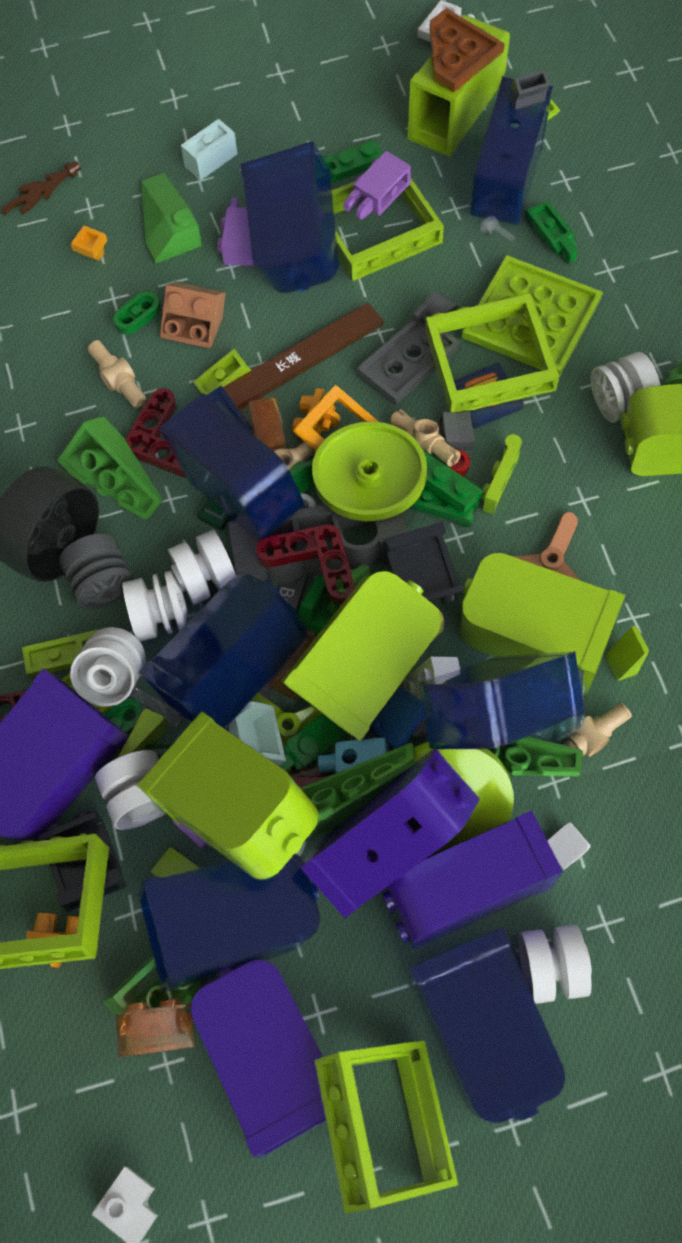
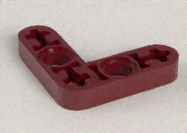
(150, 436)
(315, 548)

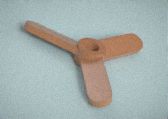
(556, 547)

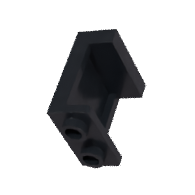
(425, 560)
(70, 875)

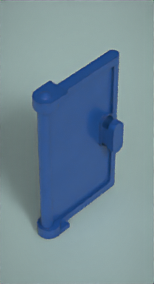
(398, 718)

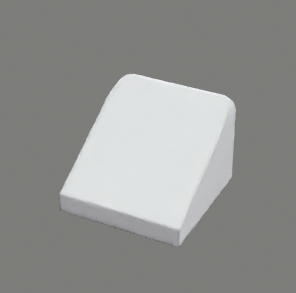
(568, 845)

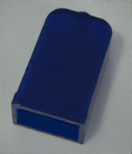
(509, 157)
(291, 217)
(232, 467)
(227, 651)
(501, 700)
(225, 919)
(489, 1029)

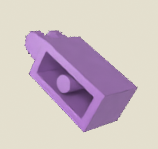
(379, 186)
(235, 243)

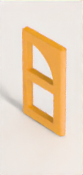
(311, 437)

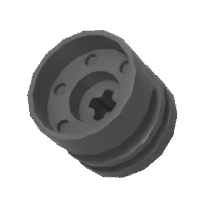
(95, 570)

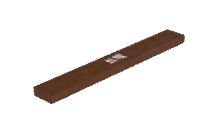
(303, 356)

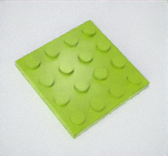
(561, 306)

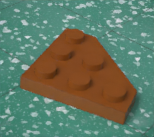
(460, 49)

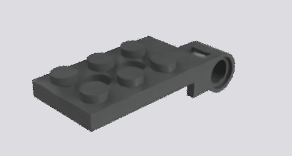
(394, 353)

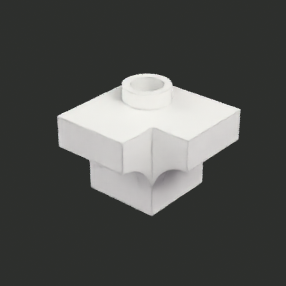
(126, 1207)

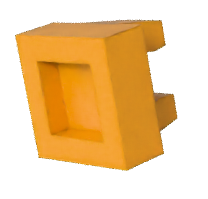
(89, 243)

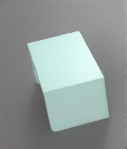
(209, 149)
(259, 729)

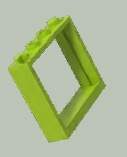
(396, 248)
(499, 391)
(61, 947)
(348, 1130)

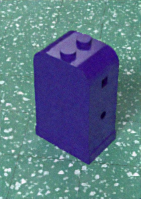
(49, 755)
(391, 833)
(472, 881)
(261, 1054)

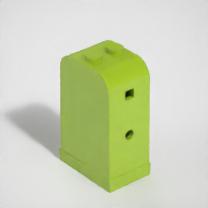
(444, 117)
(654, 430)
(534, 610)
(365, 651)
(231, 798)

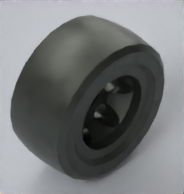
(41, 518)

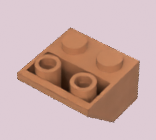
(191, 314)

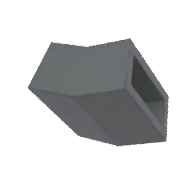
(529, 89)
(456, 429)

